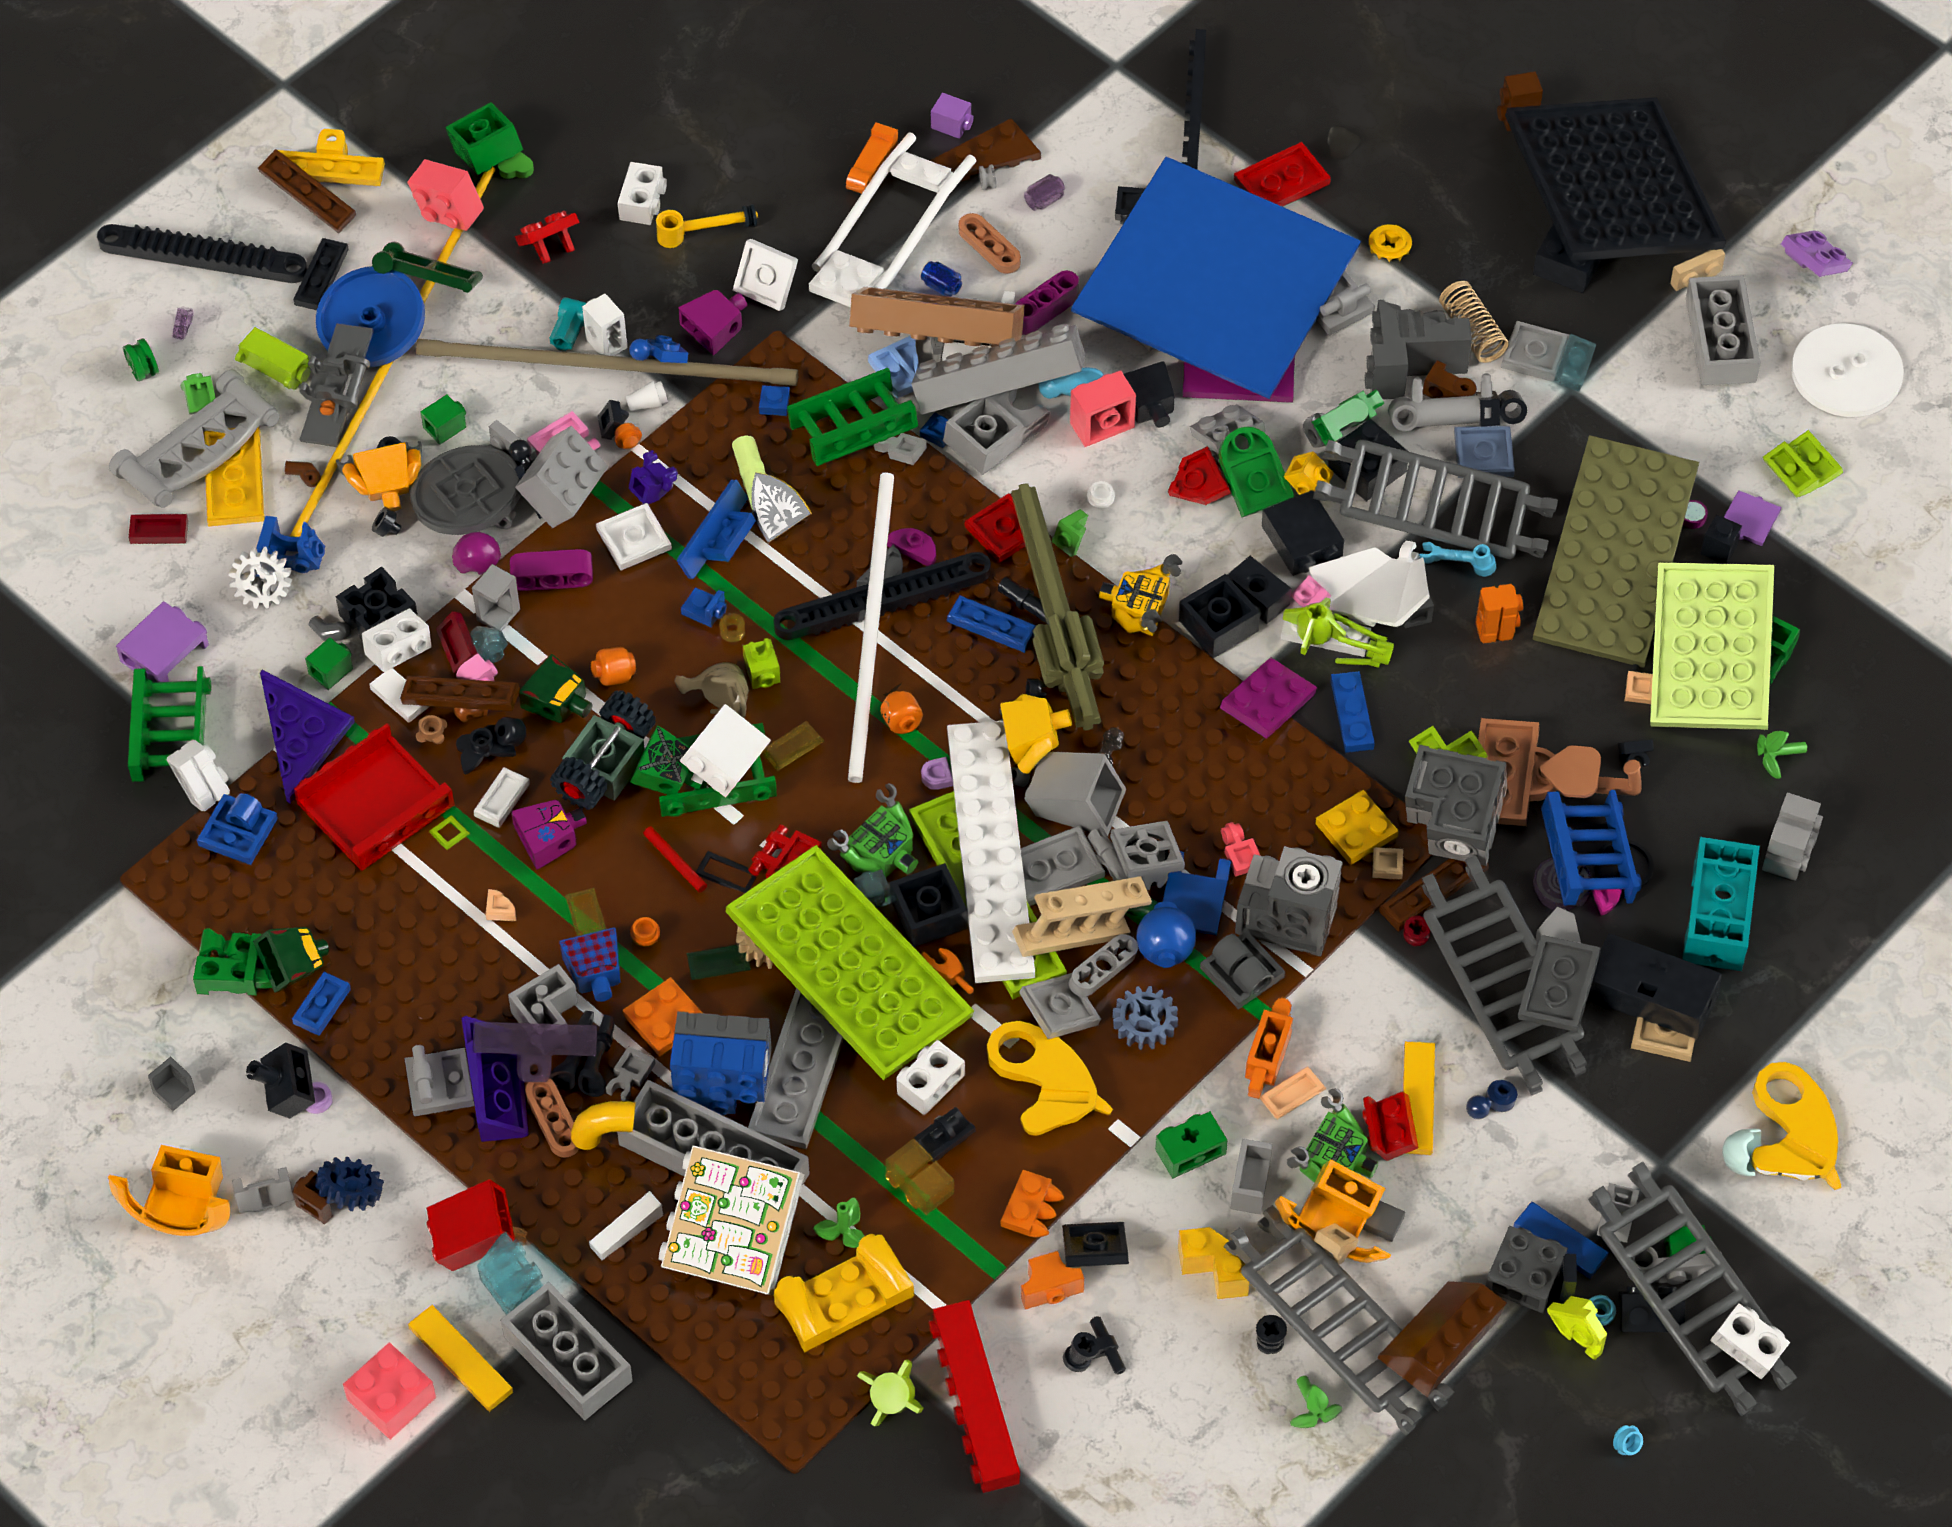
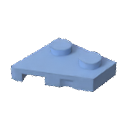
(902, 363)

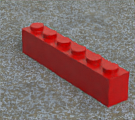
(975, 1396)

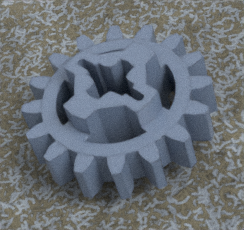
(1145, 1017)

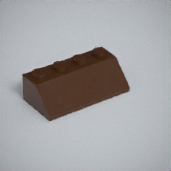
(1442, 1334)

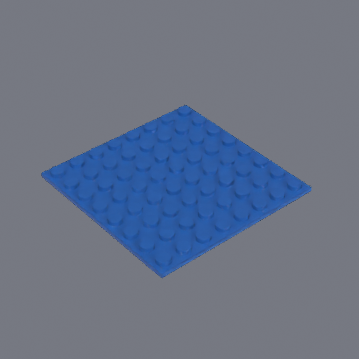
(1216, 277)

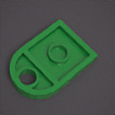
(1253, 473)

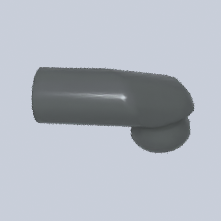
(336, 630)

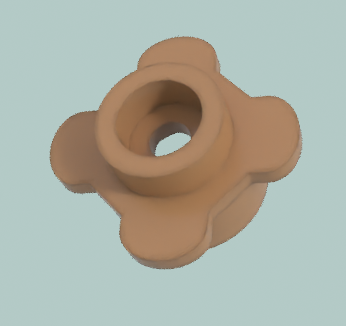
(431, 723)

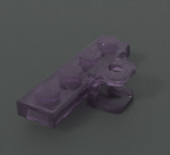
(534, 1044)

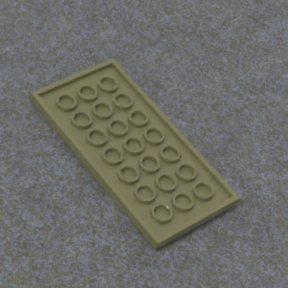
(1606, 565)

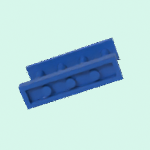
(1567, 860)

